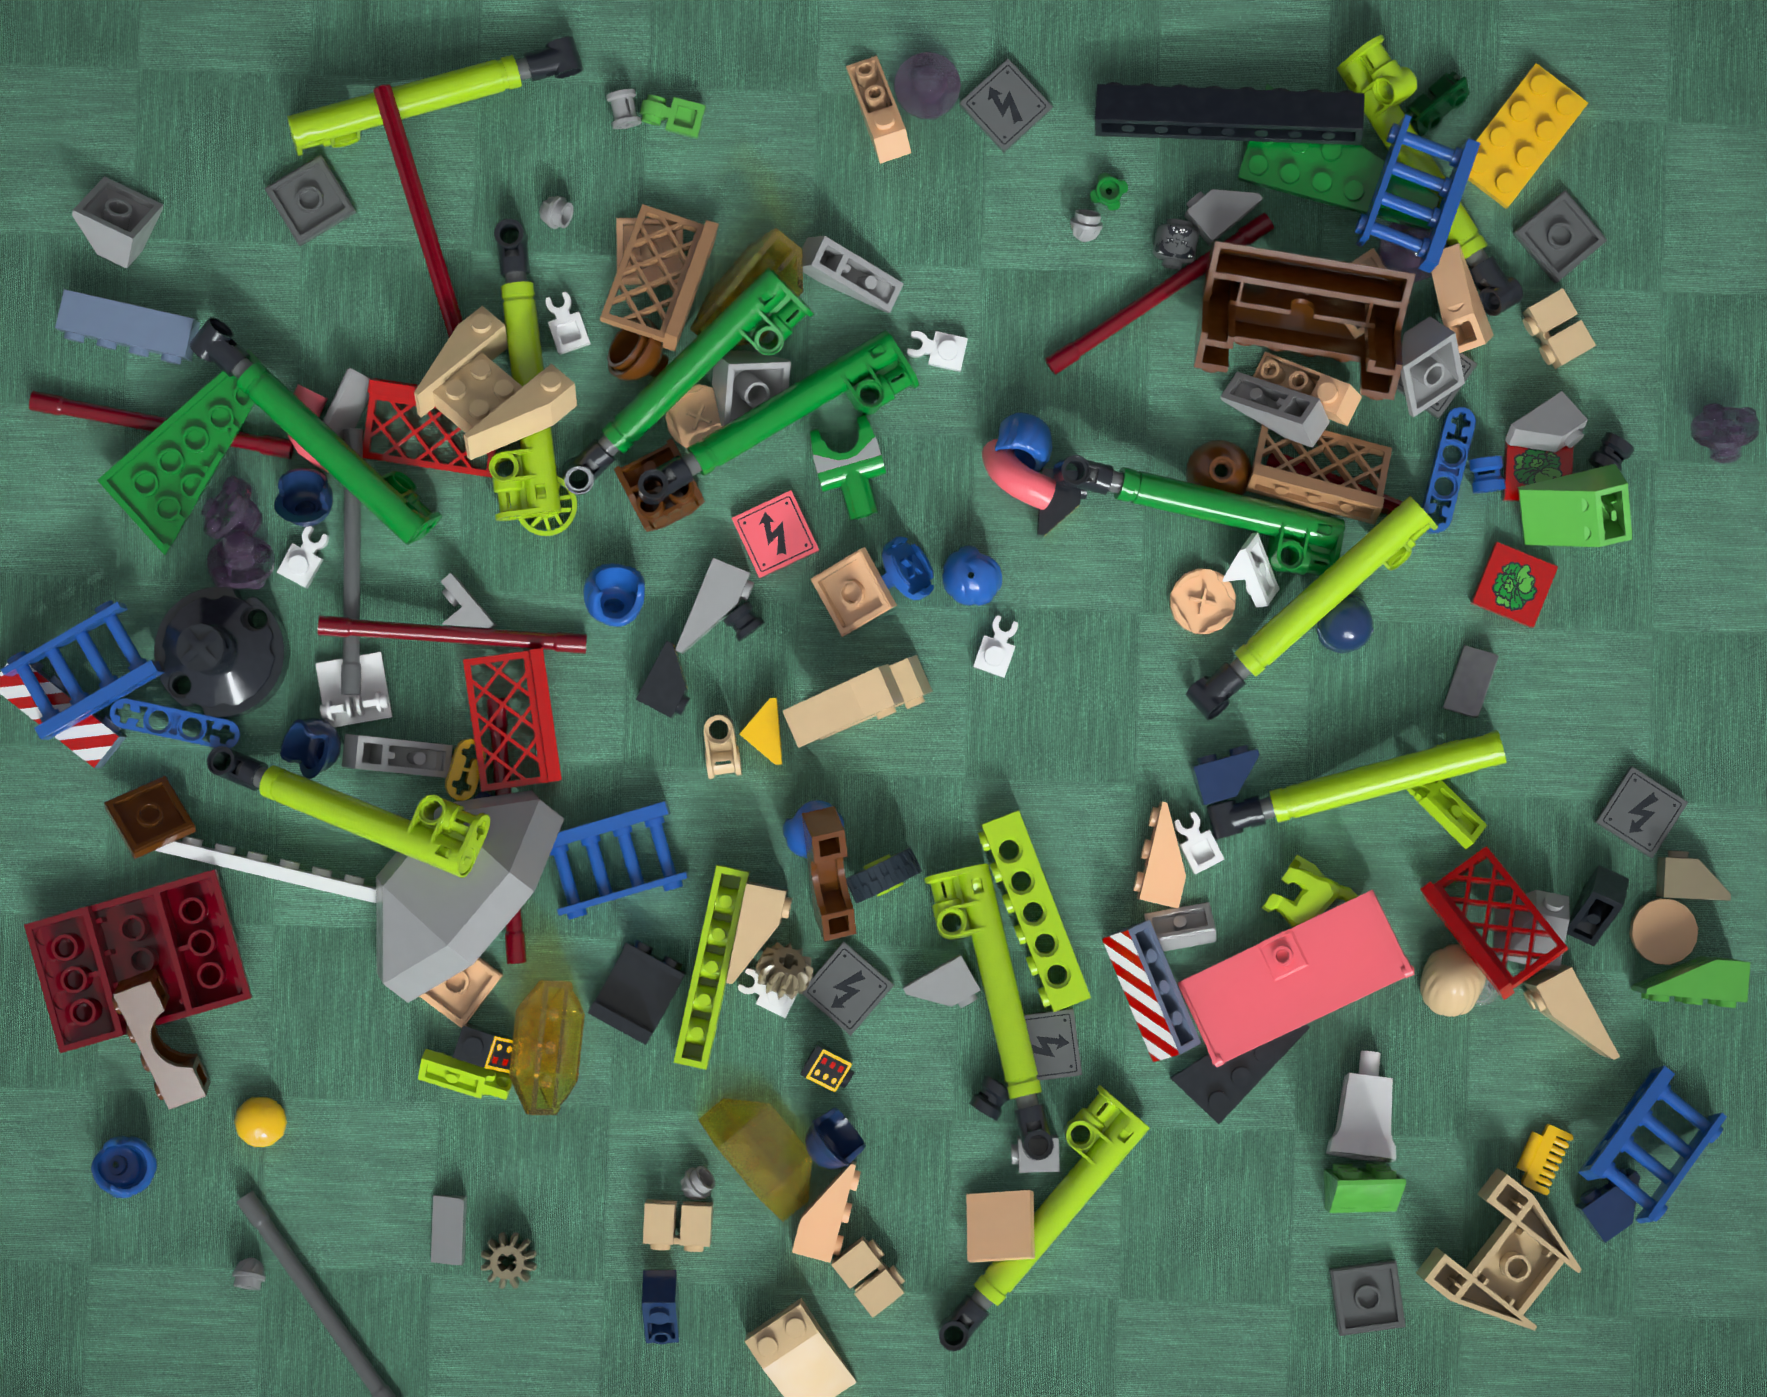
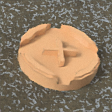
(693, 416)
(1202, 601)
(1663, 931)

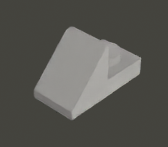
(471, 612)

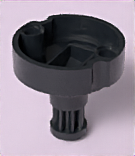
(222, 652)

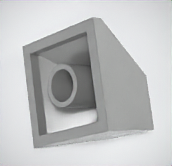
(117, 220)
(1429, 365)
(747, 380)
(1555, 911)

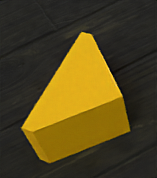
(764, 732)

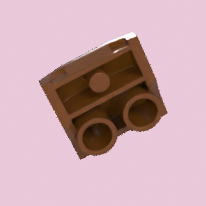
(674, 506)

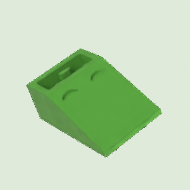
(1577, 509)
(1710, 978)
(1362, 1189)

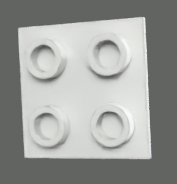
(354, 709)

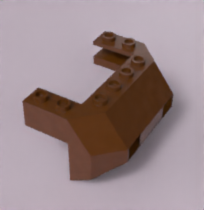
(1303, 308)

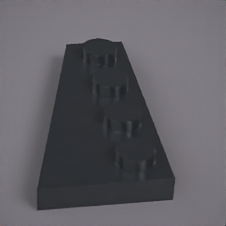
(1224, 1087)

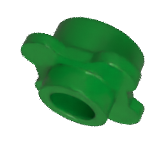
(1106, 182)

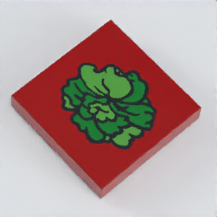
(1530, 466)
(1514, 585)

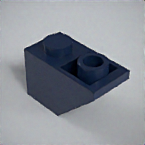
(1223, 777)
(1608, 1208)
(660, 1306)

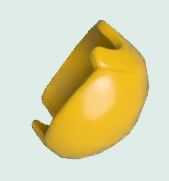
(260, 1121)

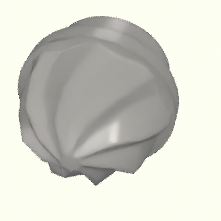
(556, 212)
(1086, 224)
(697, 1183)
(249, 1274)

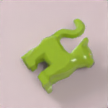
(1315, 895)

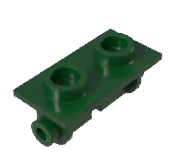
(1449, 94)

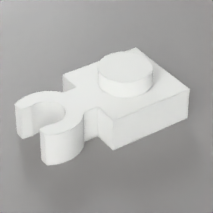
(568, 328)
(944, 351)
(301, 562)
(995, 652)
(1200, 848)
(770, 1000)

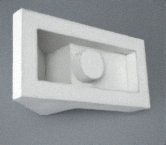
(1255, 568)

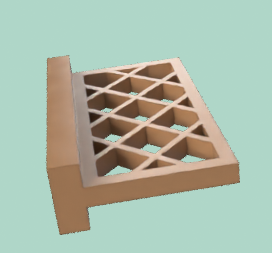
(687, 284)
(1316, 490)

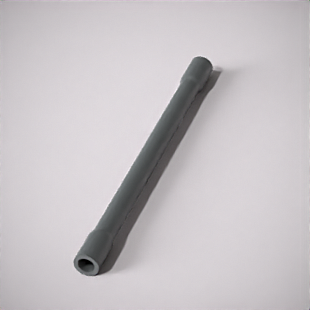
(351, 579)
(260, 1219)

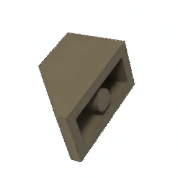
(1687, 879)

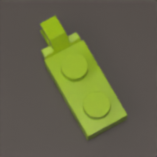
(1449, 811)
(463, 1076)

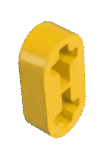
(456, 769)

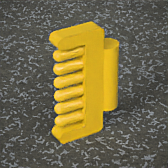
(1535, 1156)

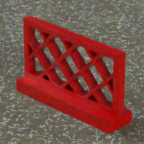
(403, 393)
(541, 716)
(1473, 942)

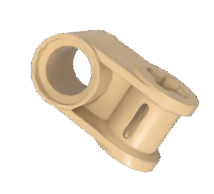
(721, 749)

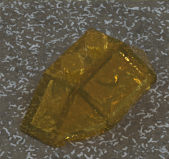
(771, 251)
(546, 1047)
(762, 1152)

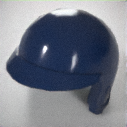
(303, 497)
(1346, 626)
(312, 745)
(833, 1140)

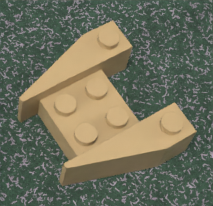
(483, 396)
(858, 700)
(1513, 1261)

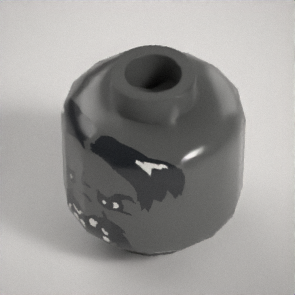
(1175, 243)

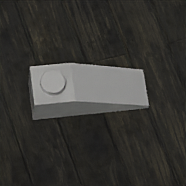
(849, 273)
(1278, 408)
(717, 598)
(396, 756)

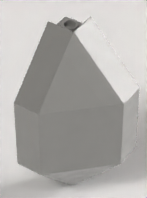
(442, 923)

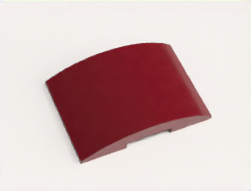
(170, 927)

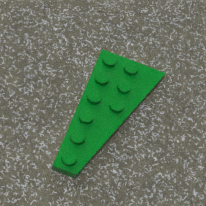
(1330, 175)
(174, 464)

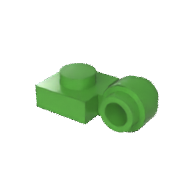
(683, 116)

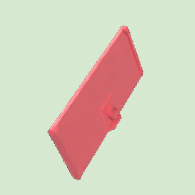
(1295, 978)

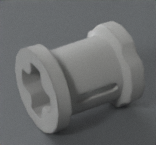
(623, 109)

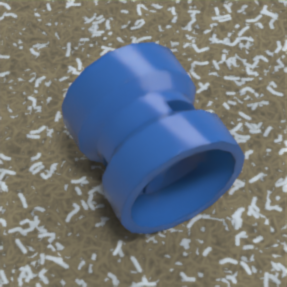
(1487, 482)

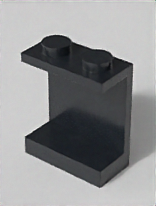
(638, 991)

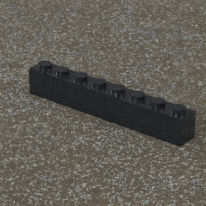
(1229, 114)

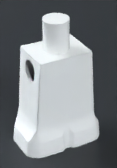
(1365, 1114)

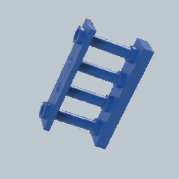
(1449, 189)
(82, 703)
(621, 827)
(1620, 1139)

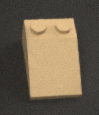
(759, 917)
(1565, 1002)
(799, 1355)

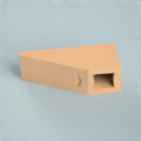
(879, 109)
(1460, 301)
(1336, 396)
(1163, 870)
(820, 1223)

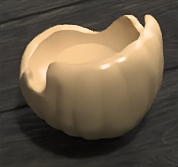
(1451, 981)

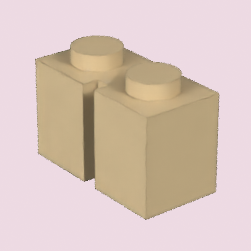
(1548, 315)
(661, 1225)
(881, 1287)

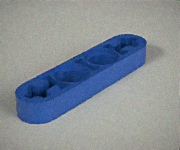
(1453, 472)
(174, 727)

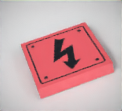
(775, 534)

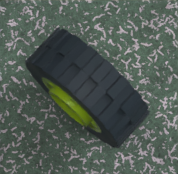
(883, 875)

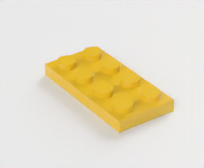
(1523, 134)

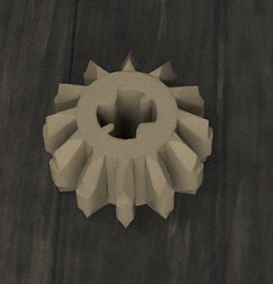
(784, 970)
(510, 1272)

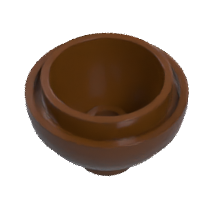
(635, 355)
(1202, 464)

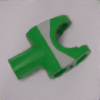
(850, 469)

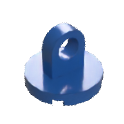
(907, 569)

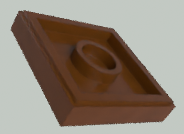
(149, 817)

